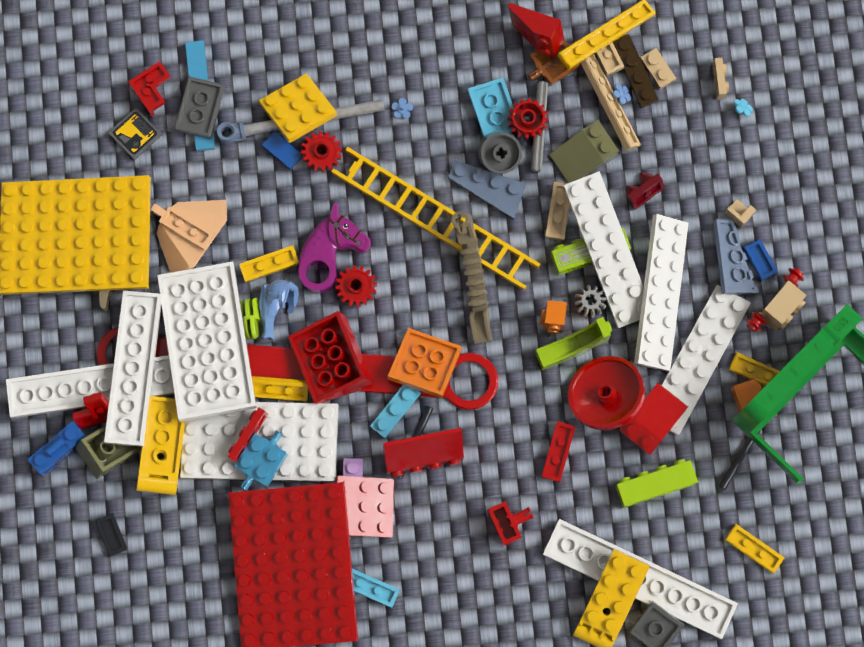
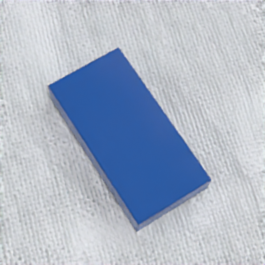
(282, 150)
(760, 260)

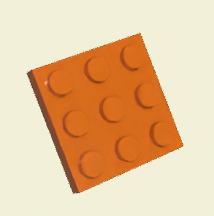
(424, 363)

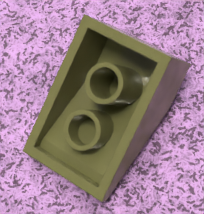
(584, 152)
(103, 457)

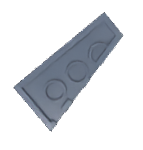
(492, 188)
(732, 264)

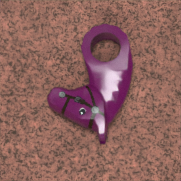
(321, 246)

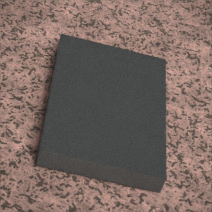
(199, 107)

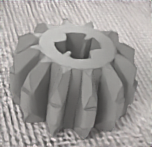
(583, 303)

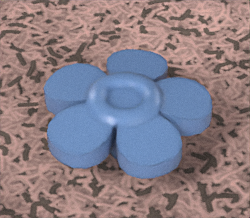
(621, 93)
(402, 109)

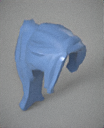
(271, 299)

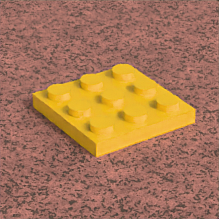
(298, 108)

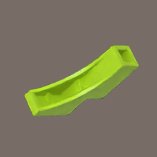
(574, 344)

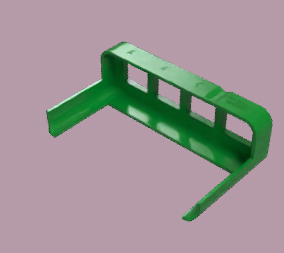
(795, 375)

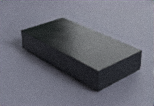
(111, 535)

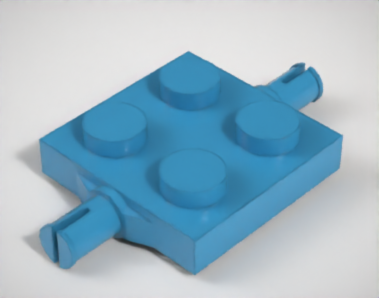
(261, 460)

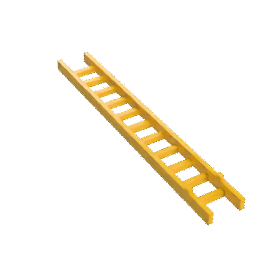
(441, 208)

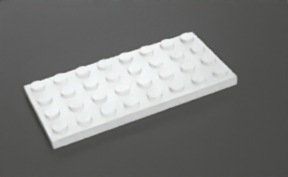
(206, 341)
(307, 437)

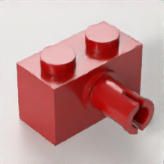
(507, 522)

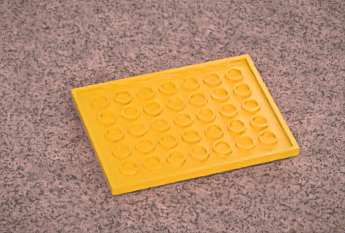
(75, 235)

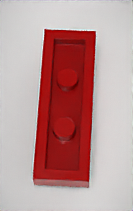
(246, 433)
(558, 452)

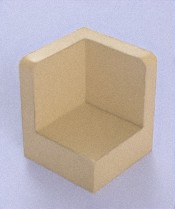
(740, 213)

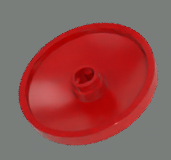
(606, 393)

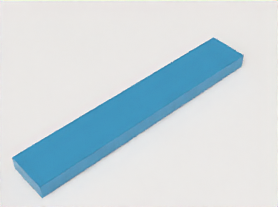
(198, 69)

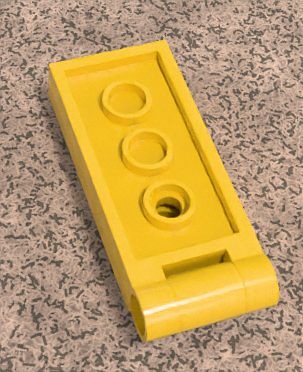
(163, 437)
(615, 591)

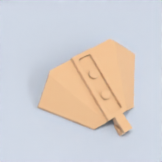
(188, 230)

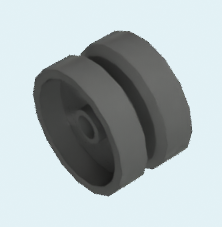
(510, 154)

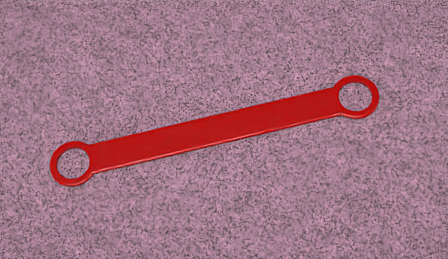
(283, 364)

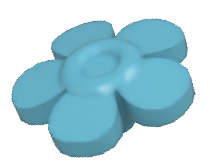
(743, 107)

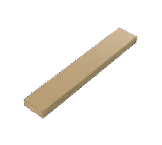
(610, 104)

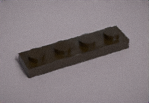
(635, 72)

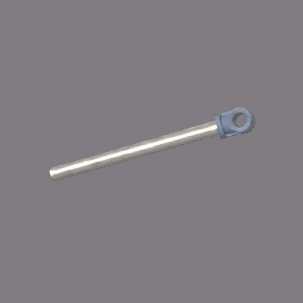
(240, 131)

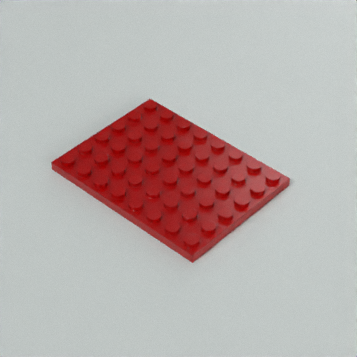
(293, 566)

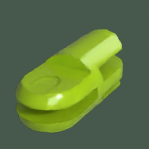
(250, 317)

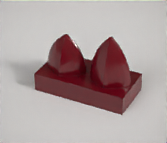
(649, 188)

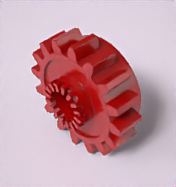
(530, 109)
(318, 161)
(356, 296)

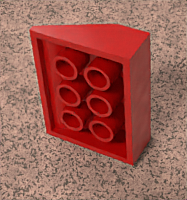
(330, 358)
(423, 452)

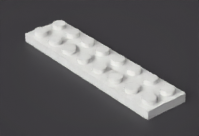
(606, 247)
(661, 293)
(704, 350)
(133, 368)

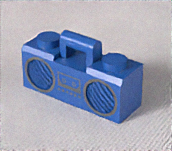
(57, 449)

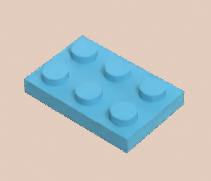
(491, 106)

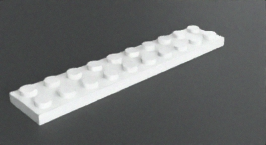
(67, 388)
(672, 592)

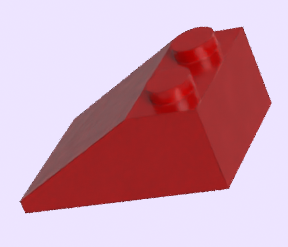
(538, 29)
(654, 419)

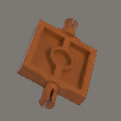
(550, 67)

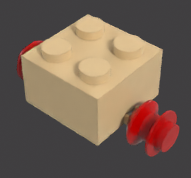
(779, 310)

